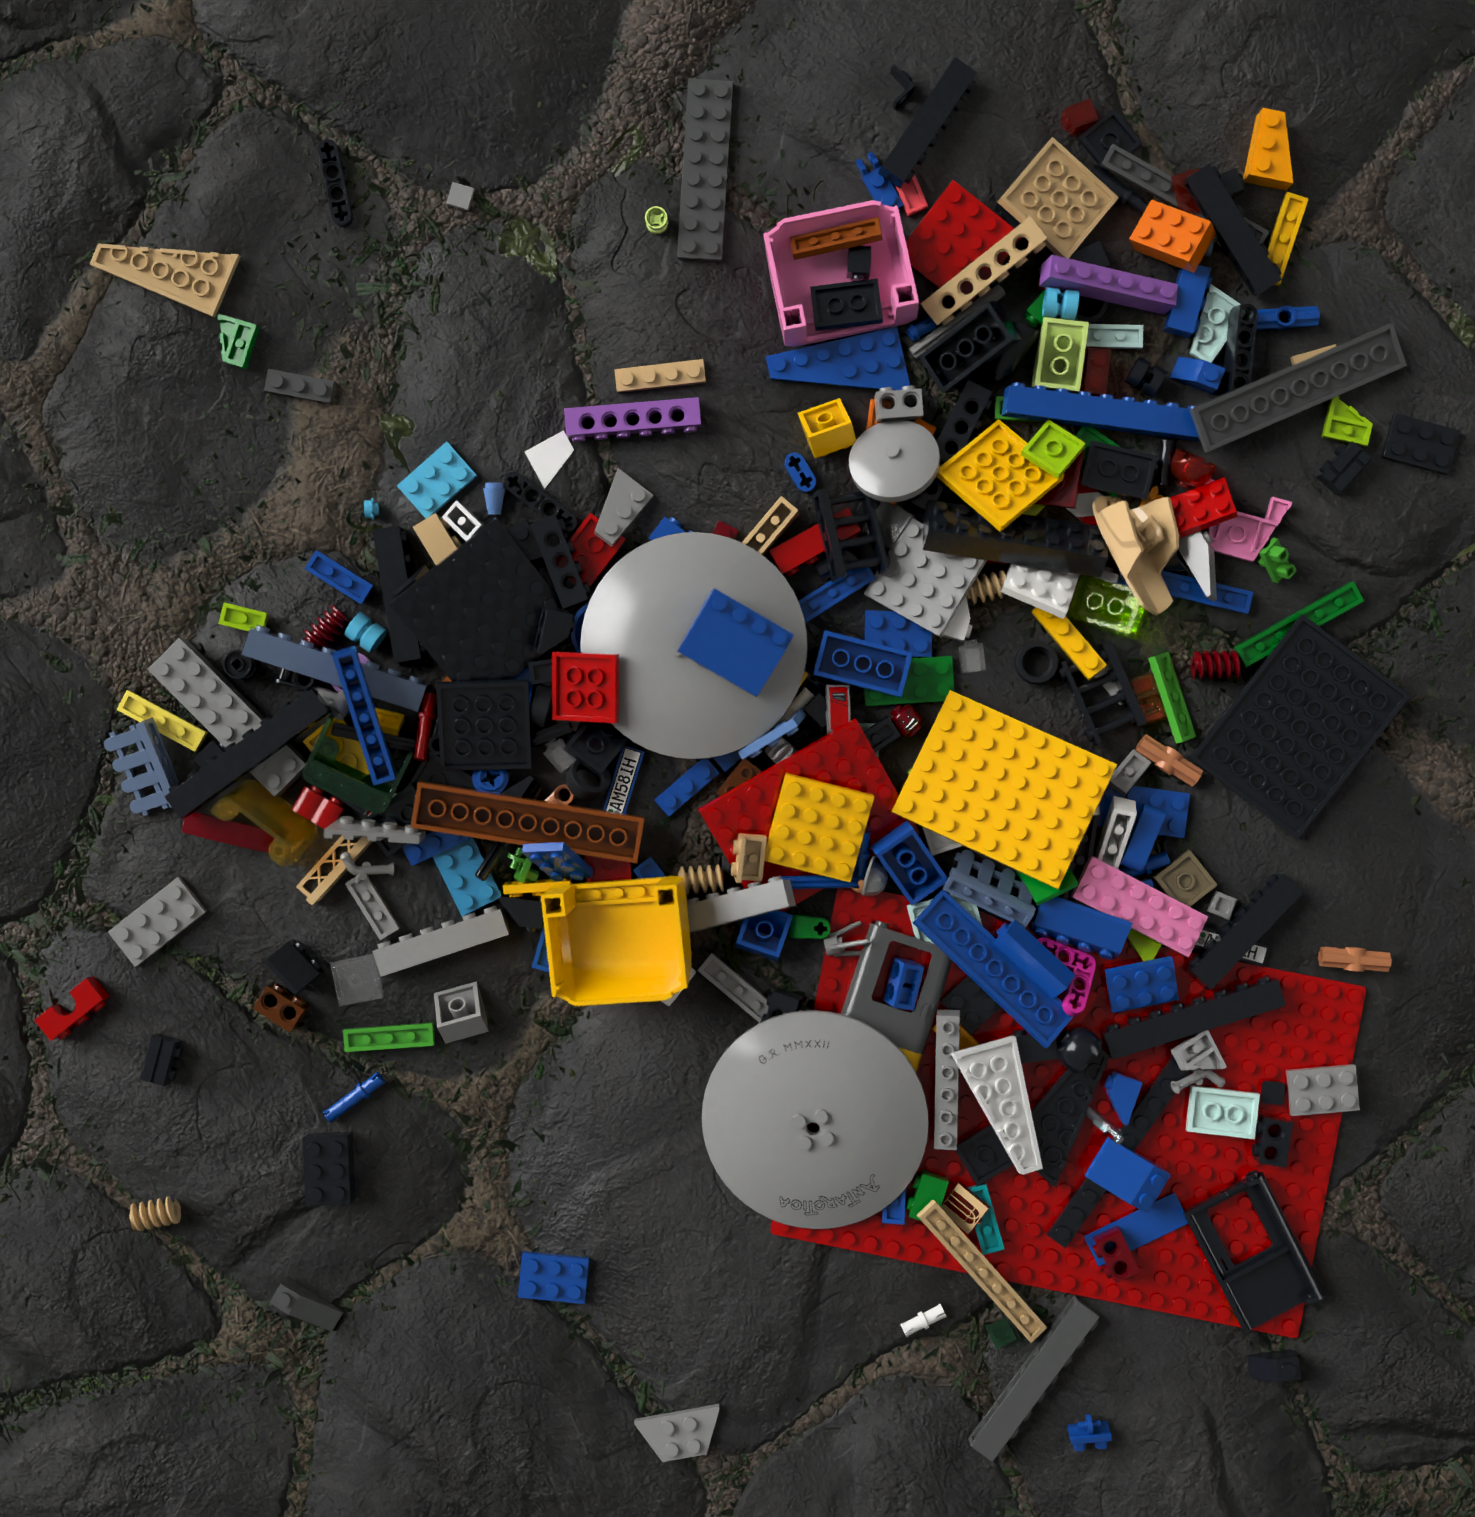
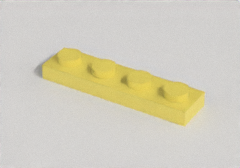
(166, 722)

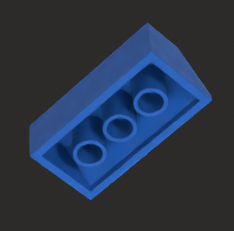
(1081, 927)

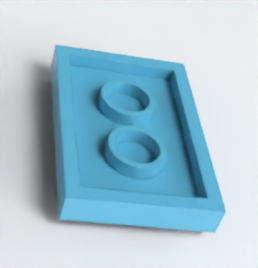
(437, 480)

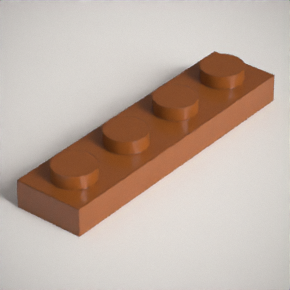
(836, 238)

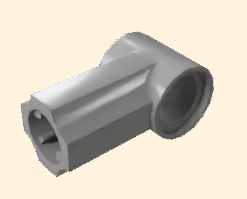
(335, 701)

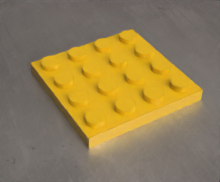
(995, 476)
(818, 827)

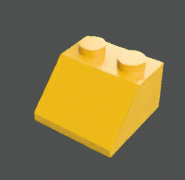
(827, 428)

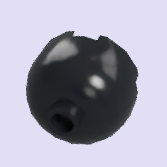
(1077, 1047)

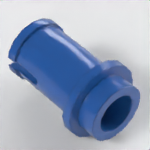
(920, 329)

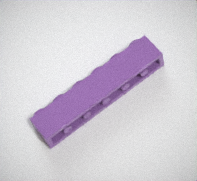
(1109, 284)

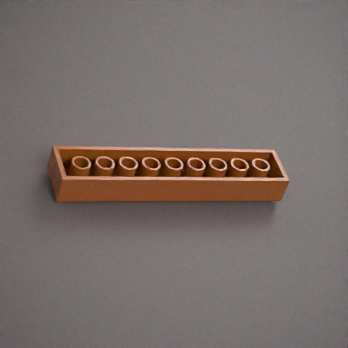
(526, 821)

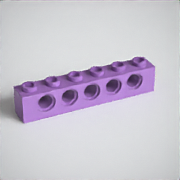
(666, 408)

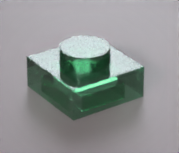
(1001, 1333)

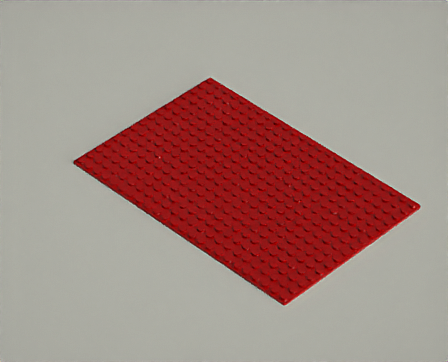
(1174, 1276)

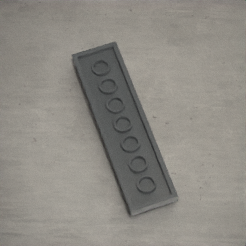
(705, 170)

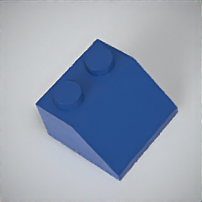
(764, 934)

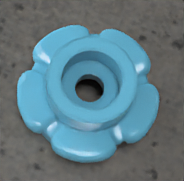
(371, 508)

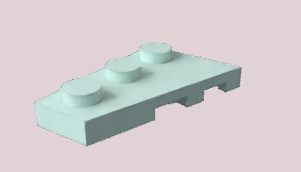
(1213, 325)

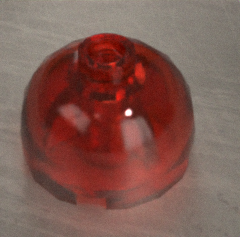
(1191, 469)

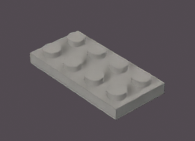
(157, 921)

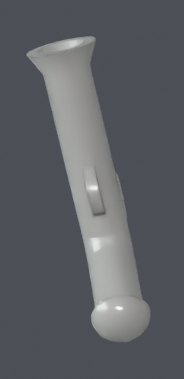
(366, 869)
(1197, 1077)

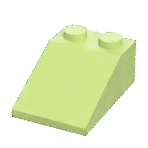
(1060, 354)

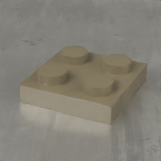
(1185, 879)

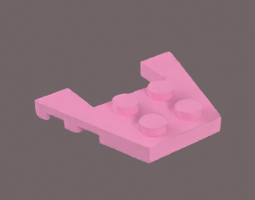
(1247, 534)

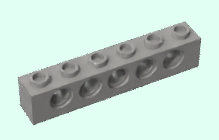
(946, 1080)

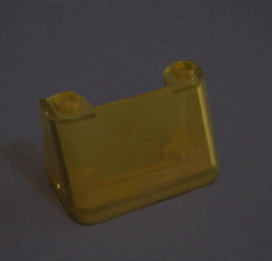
(273, 815)

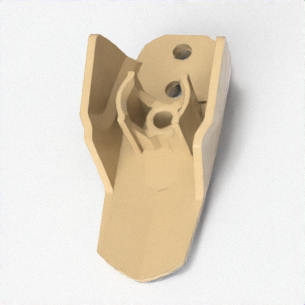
(1141, 545)

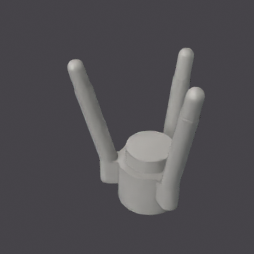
(836, 946)

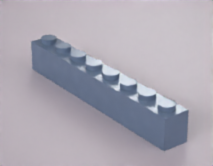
(319, 664)

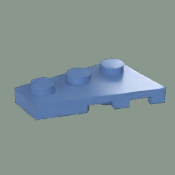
(772, 737)

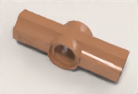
(1169, 760)
(1354, 959)

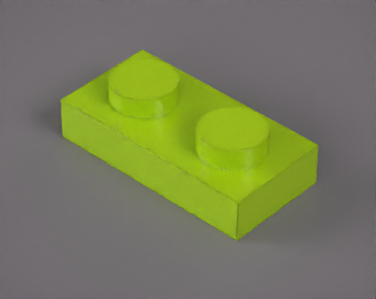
(241, 617)

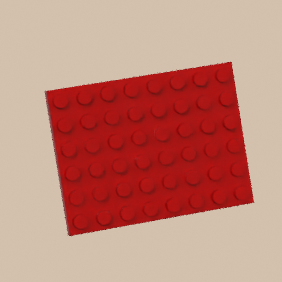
(837, 759)

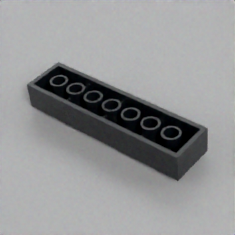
(1024, 542)

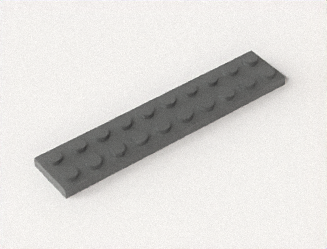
(1298, 387)

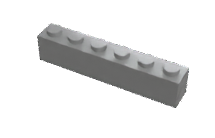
(740, 904)
(442, 941)

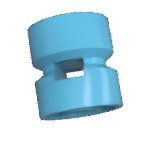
(1068, 303)
(368, 634)

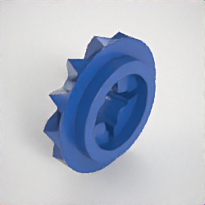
(499, 783)

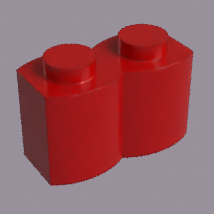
(317, 807)

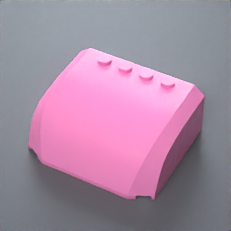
(793, 278)

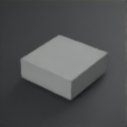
(460, 196)
(1222, 905)

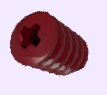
(327, 628)
(1215, 664)

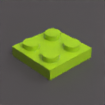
(1053, 449)

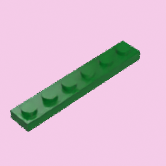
(1318, 612)

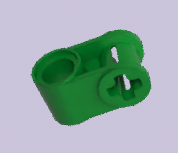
(803, 927)

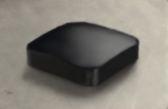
(1272, 1092)

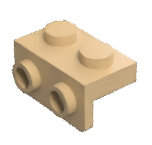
(749, 857)

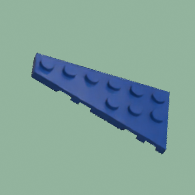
(858, 361)

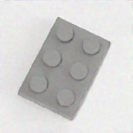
(1322, 1090)

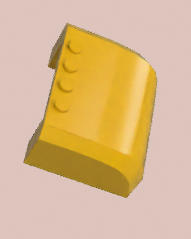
(617, 940)

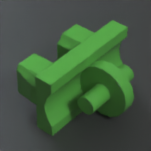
(1276, 561)
(523, 870)

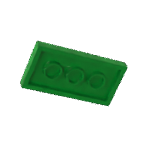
(927, 681)

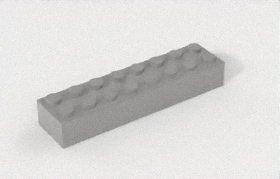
(222, 710)

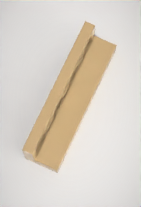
(337, 872)

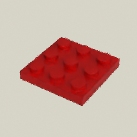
(585, 687)

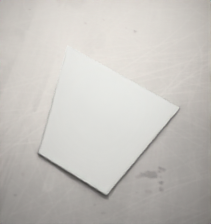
(549, 456)

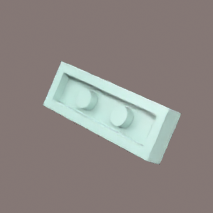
(1115, 336)

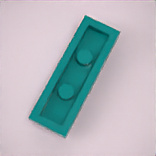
(987, 1230)

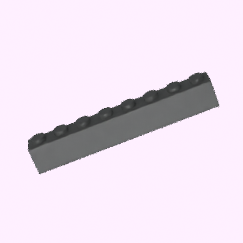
(1033, 1378)

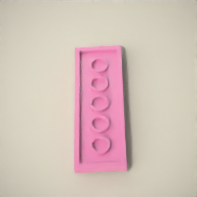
(1147, 908)

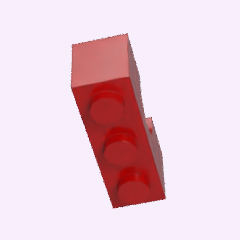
(88, 997)

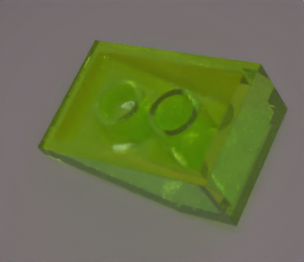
(1107, 607)

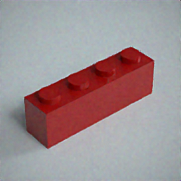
(808, 546)

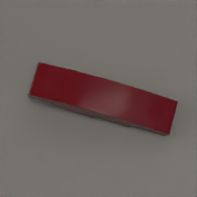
(227, 831)

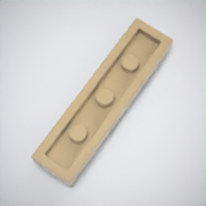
(660, 376)

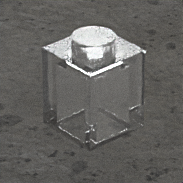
(972, 657)
(557, 755)

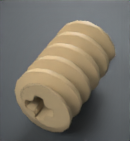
(987, 587)
(702, 879)
(155, 1214)

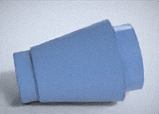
(494, 496)

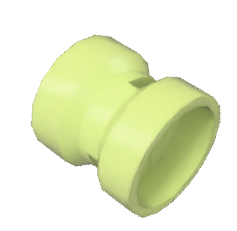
(658, 216)

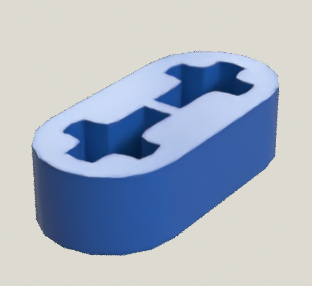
(795, 476)

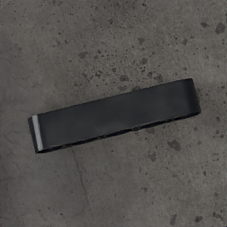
(1234, 347)

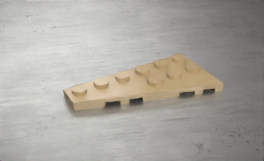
(181, 275)

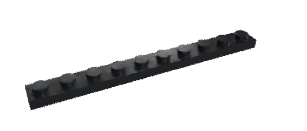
(1140, 1122)

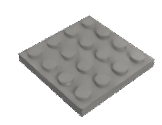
(923, 583)

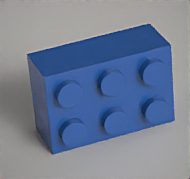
(909, 863)

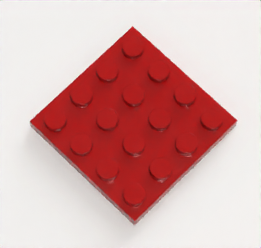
(954, 236)

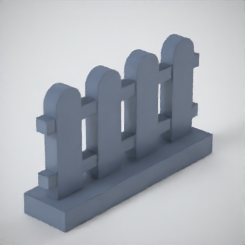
(156, 760)
(982, 894)

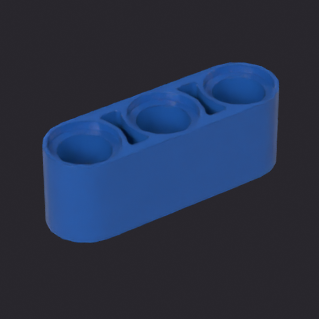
(1142, 837)

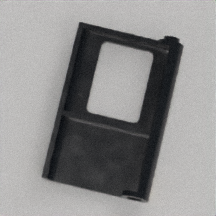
(1269, 1279)

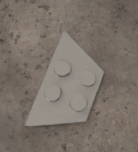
(679, 1432)

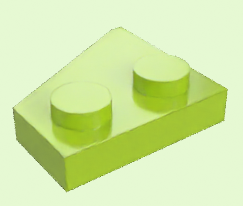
(1346, 424)

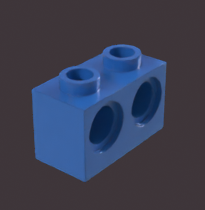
(903, 983)

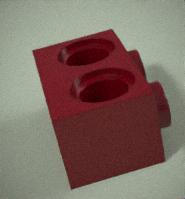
(1118, 1253)

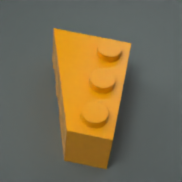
(1269, 152)

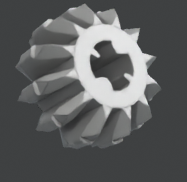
(780, 750)

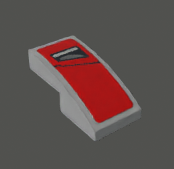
(837, 706)

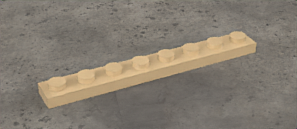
(981, 1270)

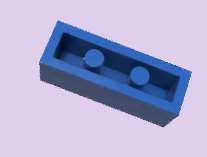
(1183, 318)

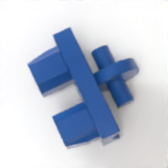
(1089, 1432)

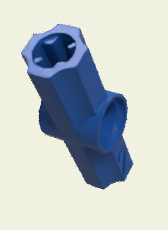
(1297, 318)

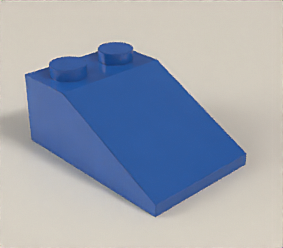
(1128, 1175)

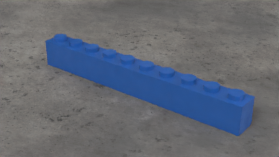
(1099, 412)

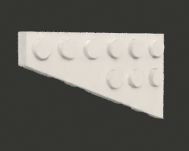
(1000, 1088)

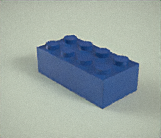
(862, 664)

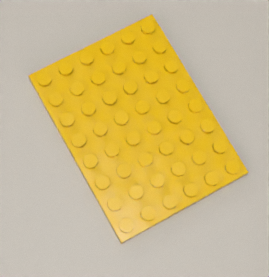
(1004, 789)

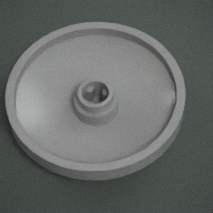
(894, 460)

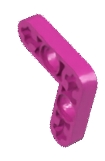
(1081, 974)

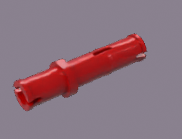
(425, 726)

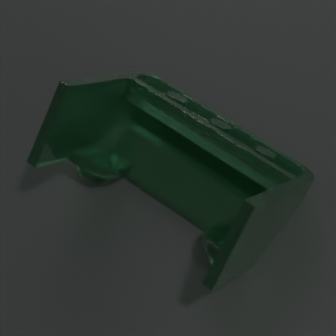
(345, 781)

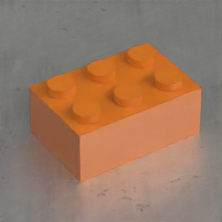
(1172, 236)

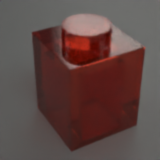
(1079, 117)

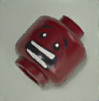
(906, 720)

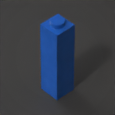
(1033, 958)

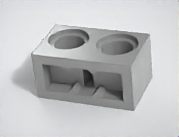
(899, 410)

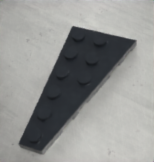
(1061, 1113)

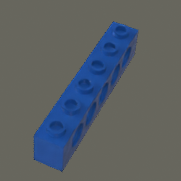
(364, 715)

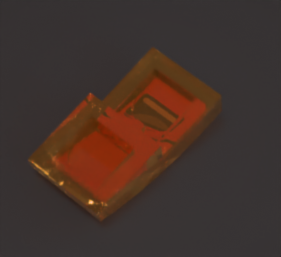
(1148, 698)

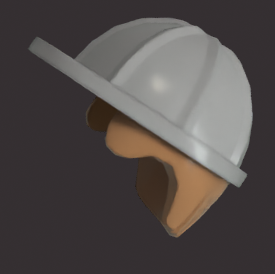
(874, 881)

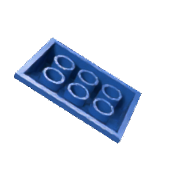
(735, 642)

